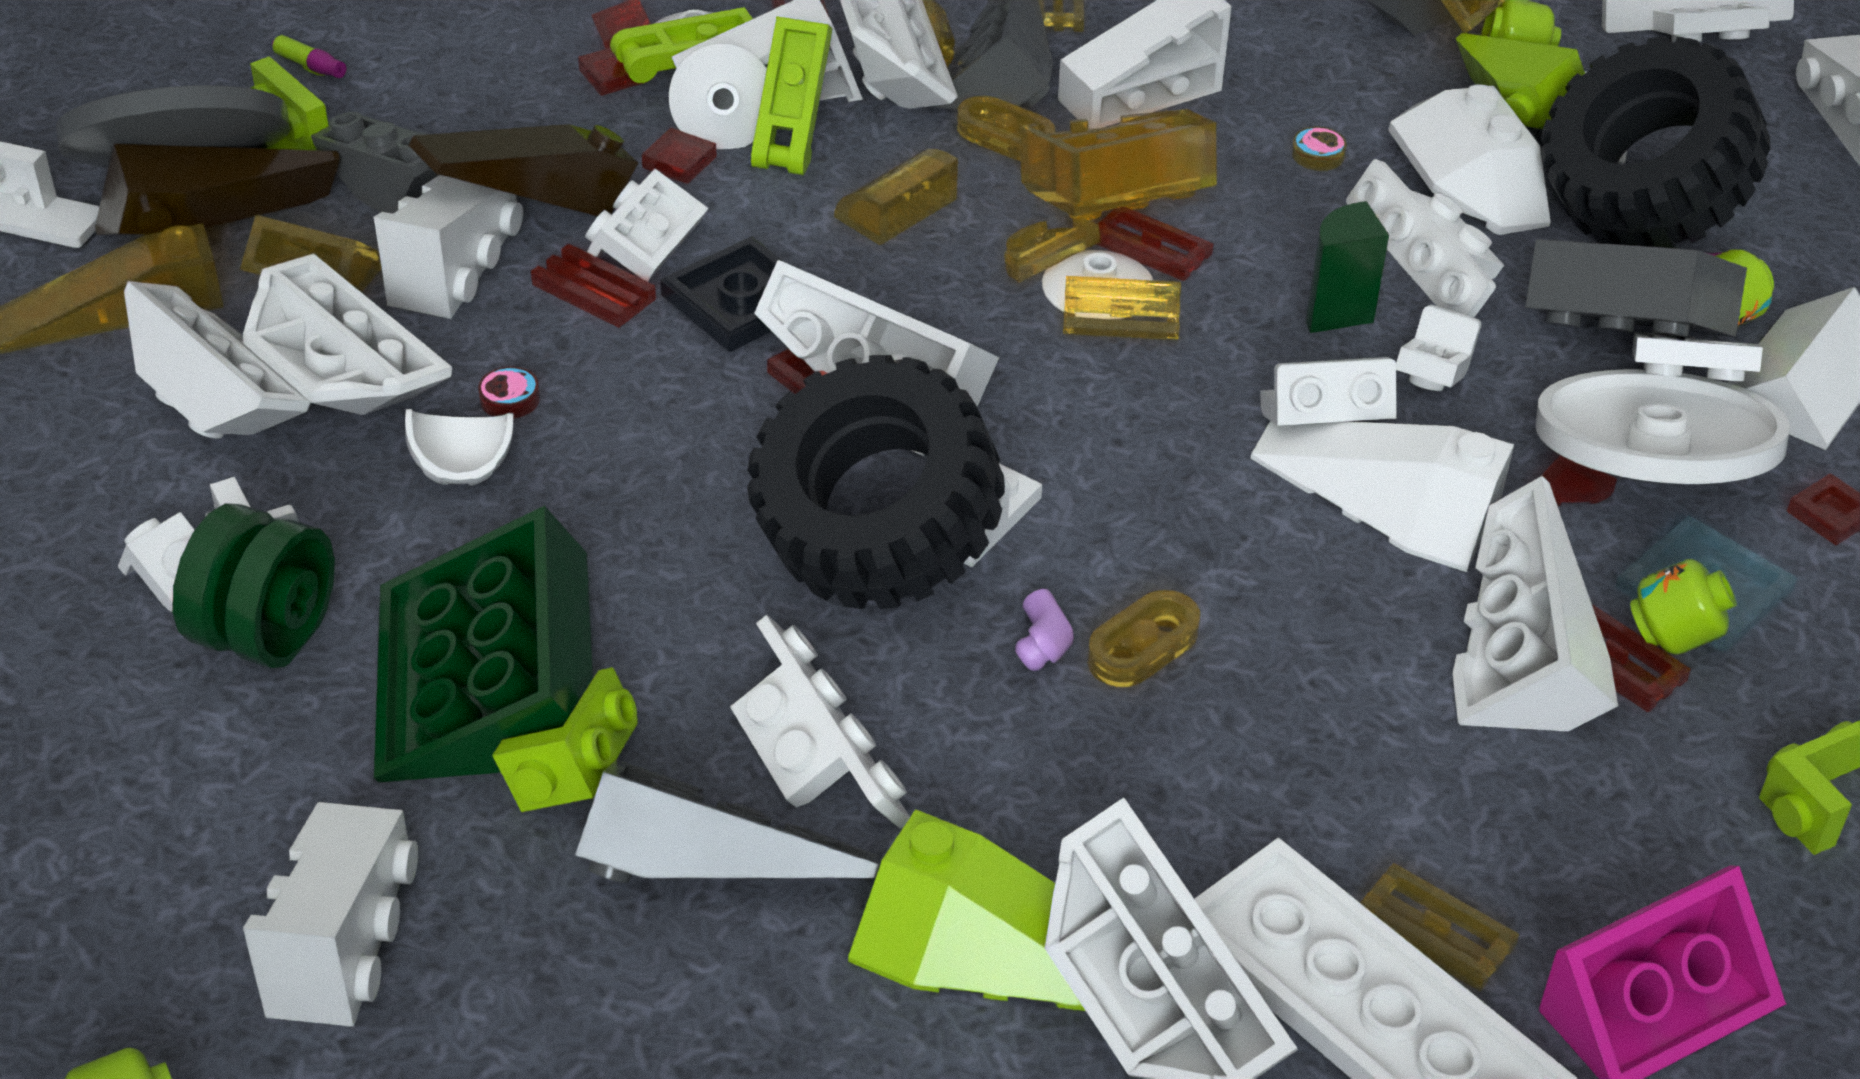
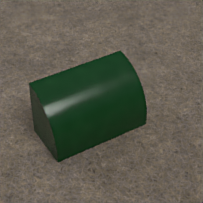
(1347, 269)

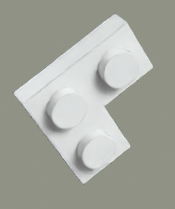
(1669, 354)

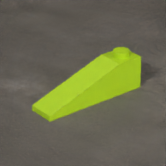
(959, 918)

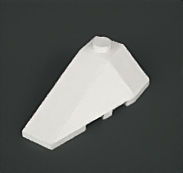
(1406, 480)

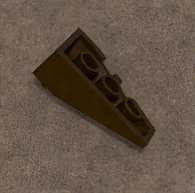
(542, 163)
(209, 186)

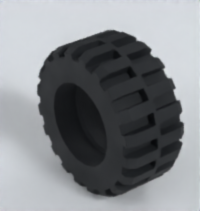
(1636, 95)
(840, 423)

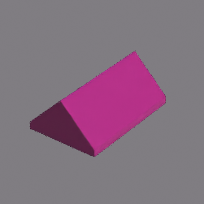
(1663, 980)

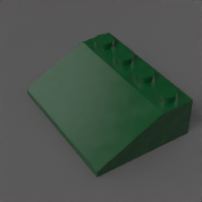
(481, 650)

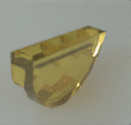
(1037, 249)

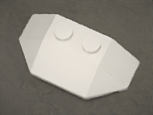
(899, 52)
(1478, 156)
(336, 340)
(203, 365)
(1153, 961)

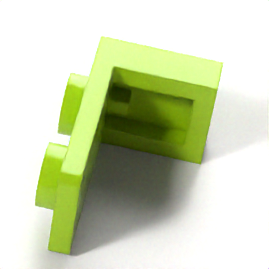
(570, 760)
(1801, 789)

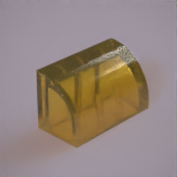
(901, 196)
(279, 242)

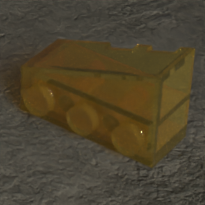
(1119, 164)

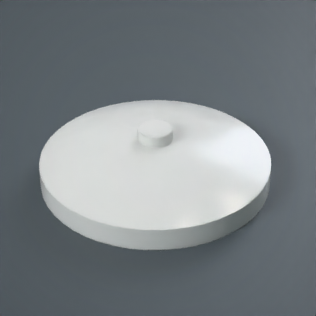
(1662, 426)

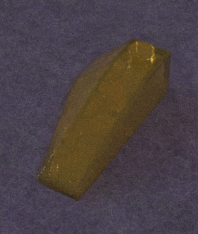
(93, 295)

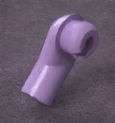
(1049, 634)

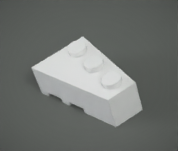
(757, 38)

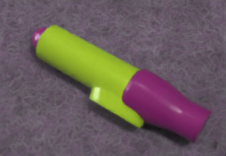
(312, 59)

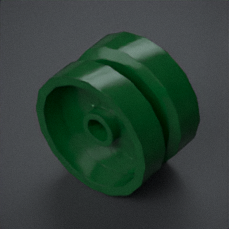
(253, 584)

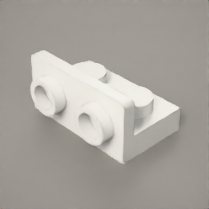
(647, 224)
(1331, 391)

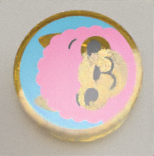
(1319, 148)

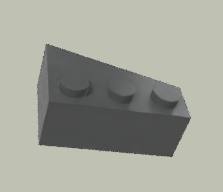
(1635, 286)

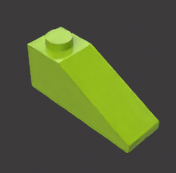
(1522, 72)

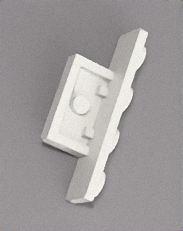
(1693, 17)
(31, 203)
(1431, 241)
(805, 735)

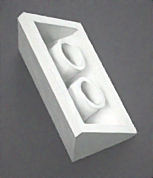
(1812, 366)

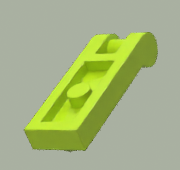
(651, 47)
(791, 93)

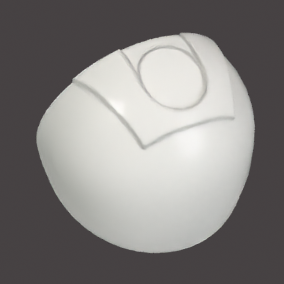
(458, 447)

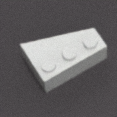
(1148, 62)
(443, 243)
(329, 917)

